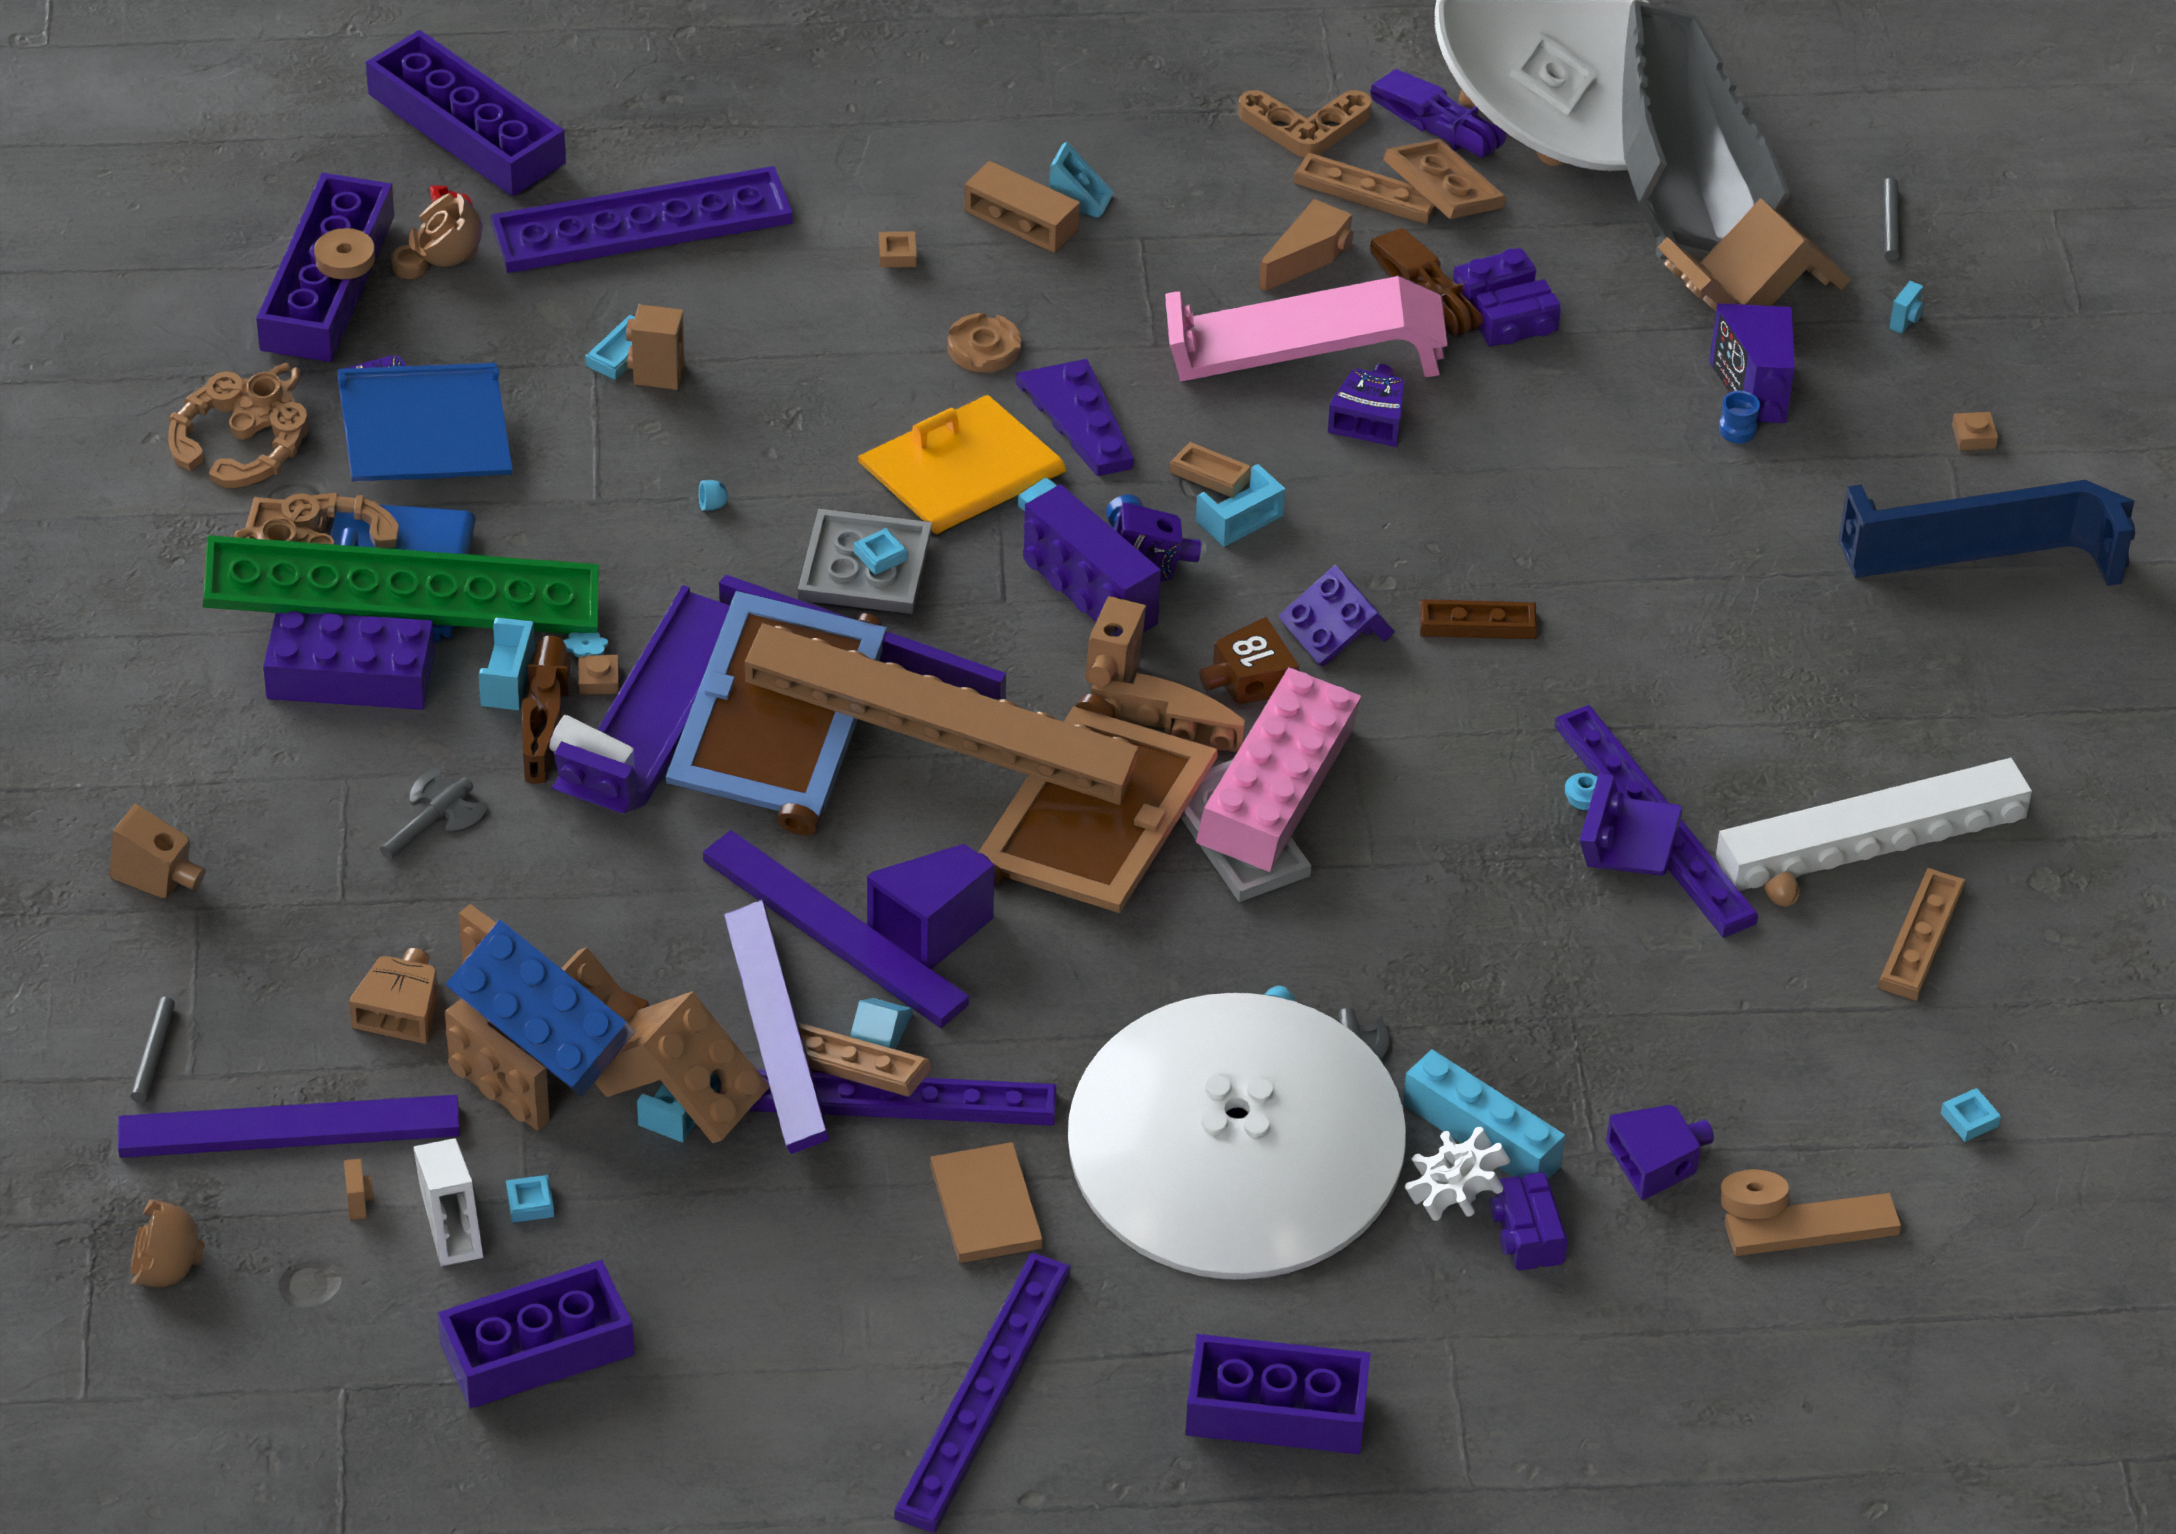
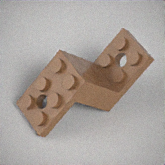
(1753, 261)
(677, 1045)
(485, 1053)

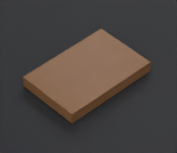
(1444, 178)
(986, 1202)

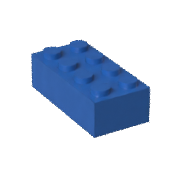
(540, 1008)

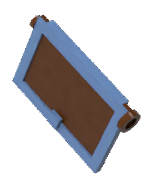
(760, 742)

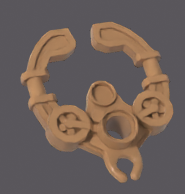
(255, 405)
(302, 516)

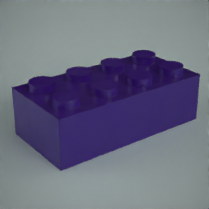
(1087, 556)
(349, 660)
(536, 1333)
(1277, 1394)

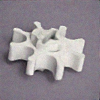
(1457, 1173)

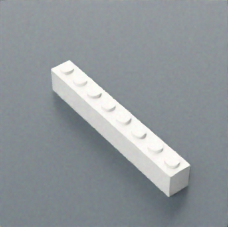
(1874, 824)

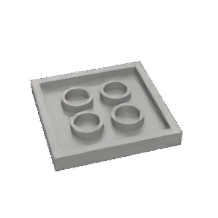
(839, 576)

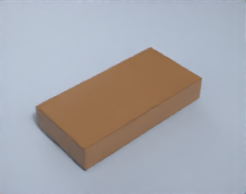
(1210, 469)

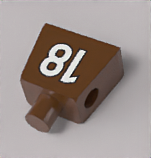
(1249, 663)

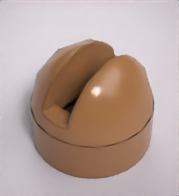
(1783, 889)

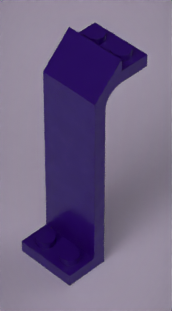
(648, 709)

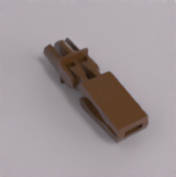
(1408, 258)
(546, 683)

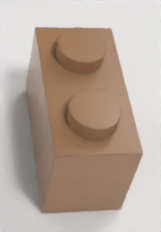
(656, 346)

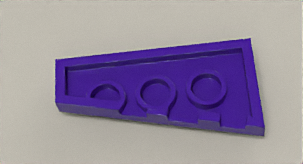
(1079, 411)

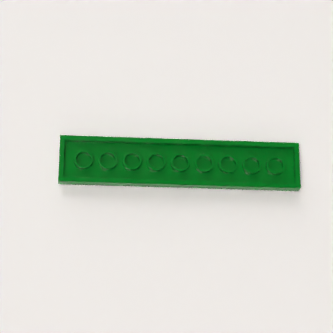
(399, 584)

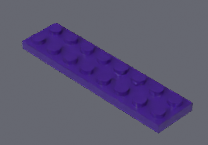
(641, 219)

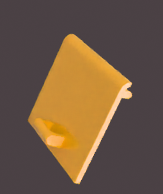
(962, 463)

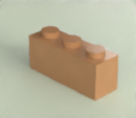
(1022, 206)

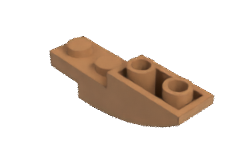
(1175, 708)

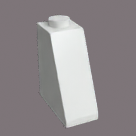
(449, 1201)

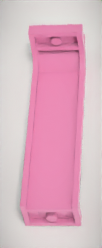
(1307, 327)

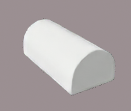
(585, 737)

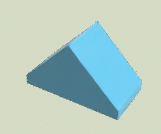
(1076, 179)
(880, 1022)

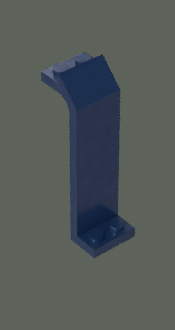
(1988, 527)

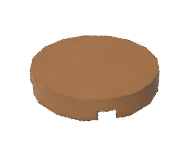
(984, 343)

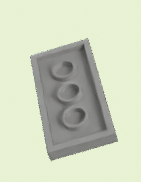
(1242, 878)

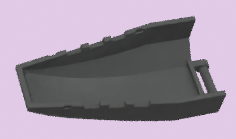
(1688, 135)

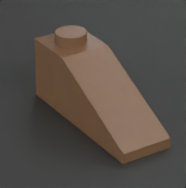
(1307, 245)

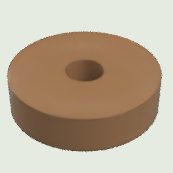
(344, 253)
(1754, 1194)

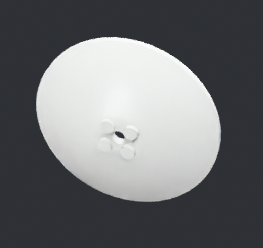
(1503, 62)
(1226, 1191)

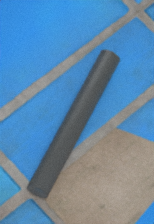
(1891, 227)
(152, 1049)

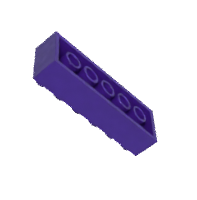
(466, 112)
(303, 307)

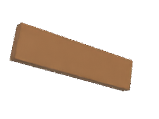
(1364, 188)
(1922, 934)
(863, 1061)
(1815, 1225)

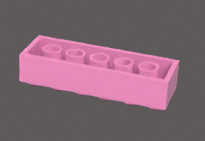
(1278, 769)

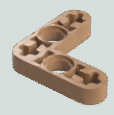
(1262, 110)

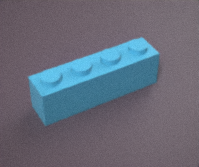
(1462, 1102)

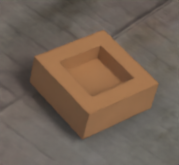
(897, 249)
(1974, 431)
(598, 674)
(358, 1189)

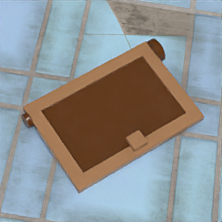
(1089, 844)

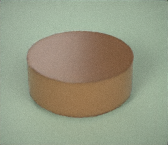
(407, 263)

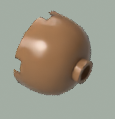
(448, 232)
(165, 1246)

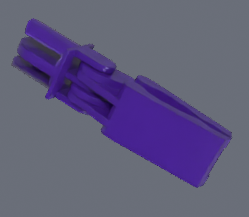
(1431, 109)

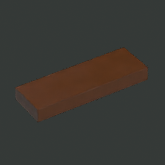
(1477, 619)

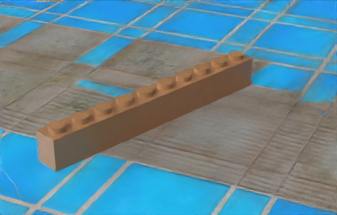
(941, 713)

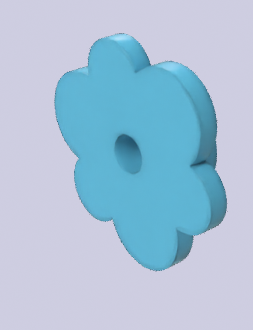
(586, 644)

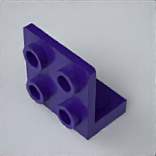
(1332, 616)
(1628, 832)

